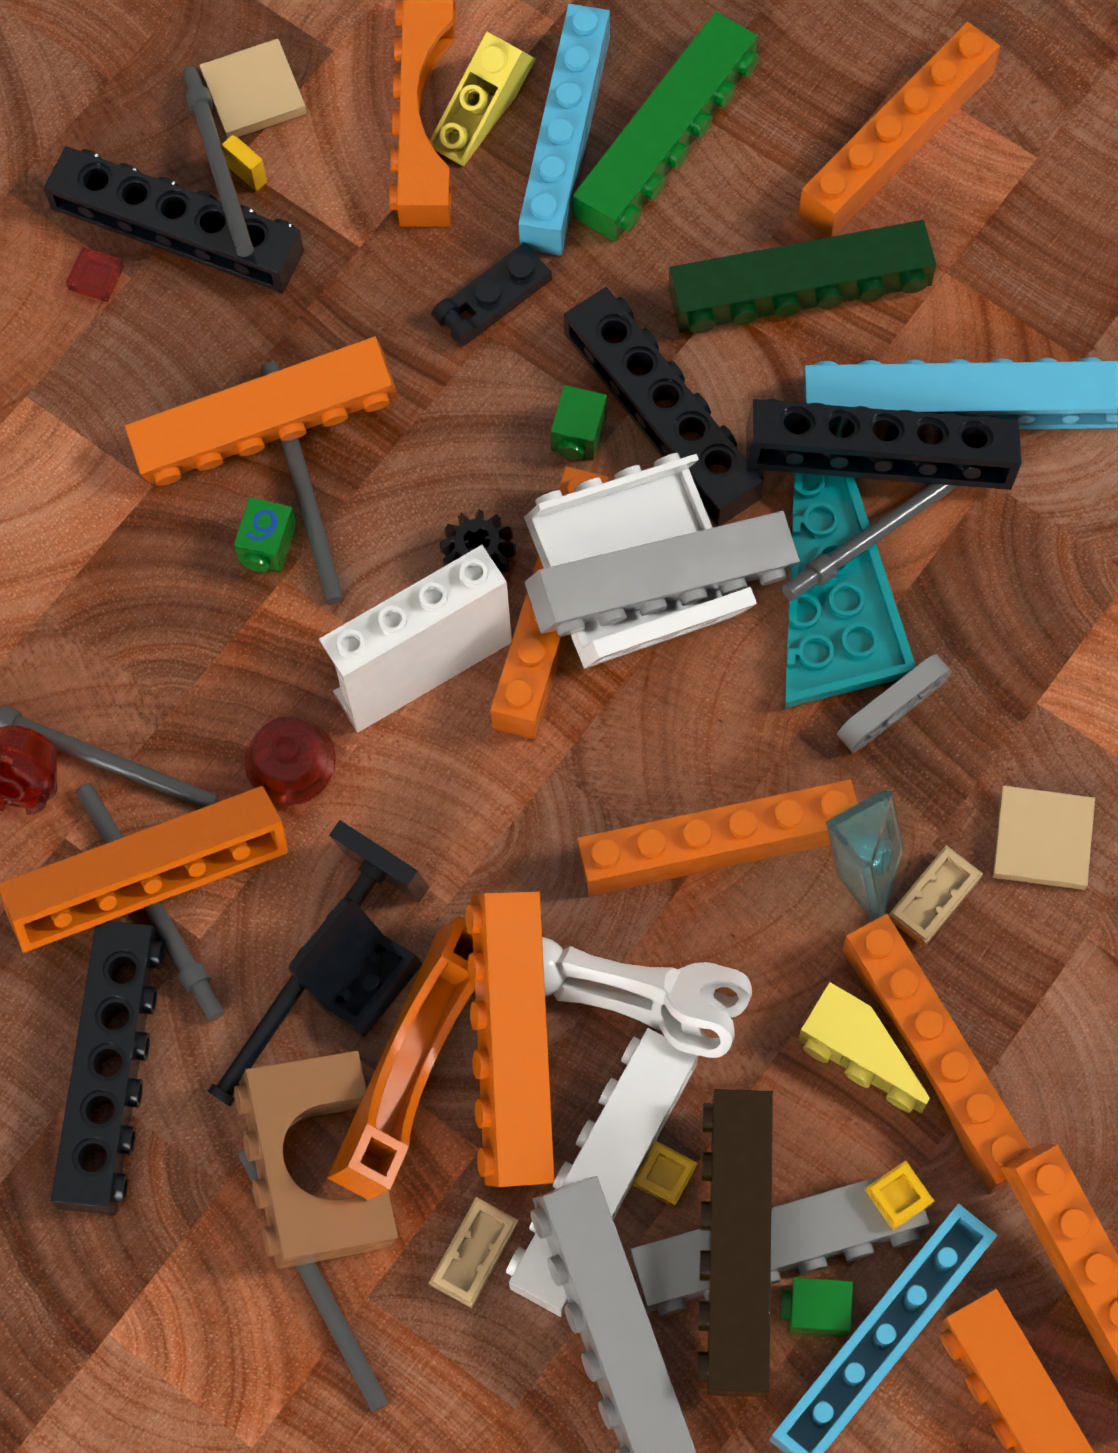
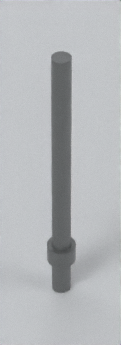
(200, 105)
(310, 513)
(825, 567)
(113, 762)
(192, 973)
(335, 1322)

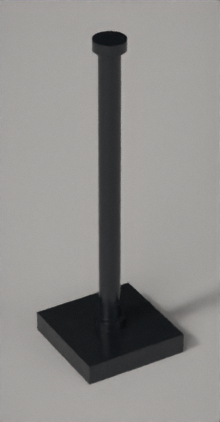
(375, 867)

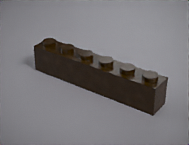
(738, 1243)

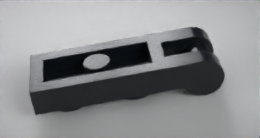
(492, 294)

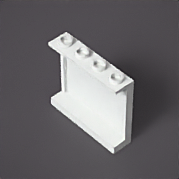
(622, 515)
(419, 638)

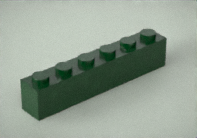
(801, 276)

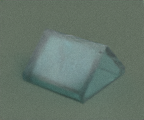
(868, 850)

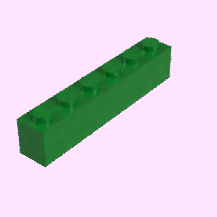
(665, 127)

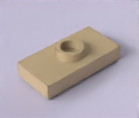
(935, 896)
(474, 1252)

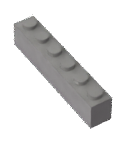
(660, 573)
(801, 1239)
(610, 1320)

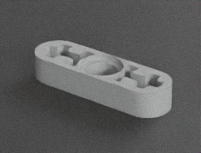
(894, 703)

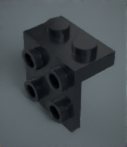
(353, 967)

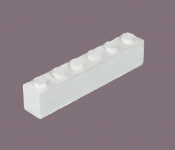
(611, 1148)

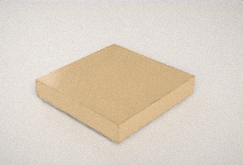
(253, 89)
(1044, 837)

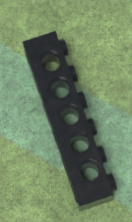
(149, 222)
(607, 316)
(882, 444)
(112, 948)

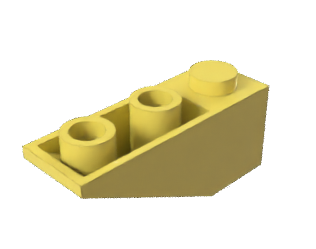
(481, 98)
(856, 1039)

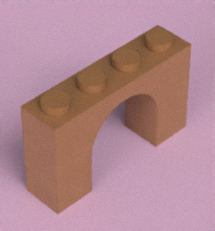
(300, 1224)

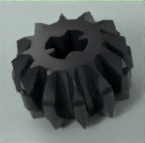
(477, 533)

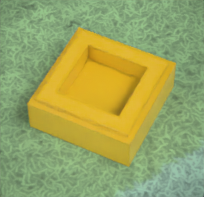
(244, 162)
(665, 1174)
(899, 1195)

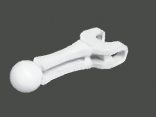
(662, 997)

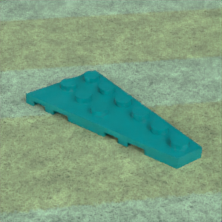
(850, 627)

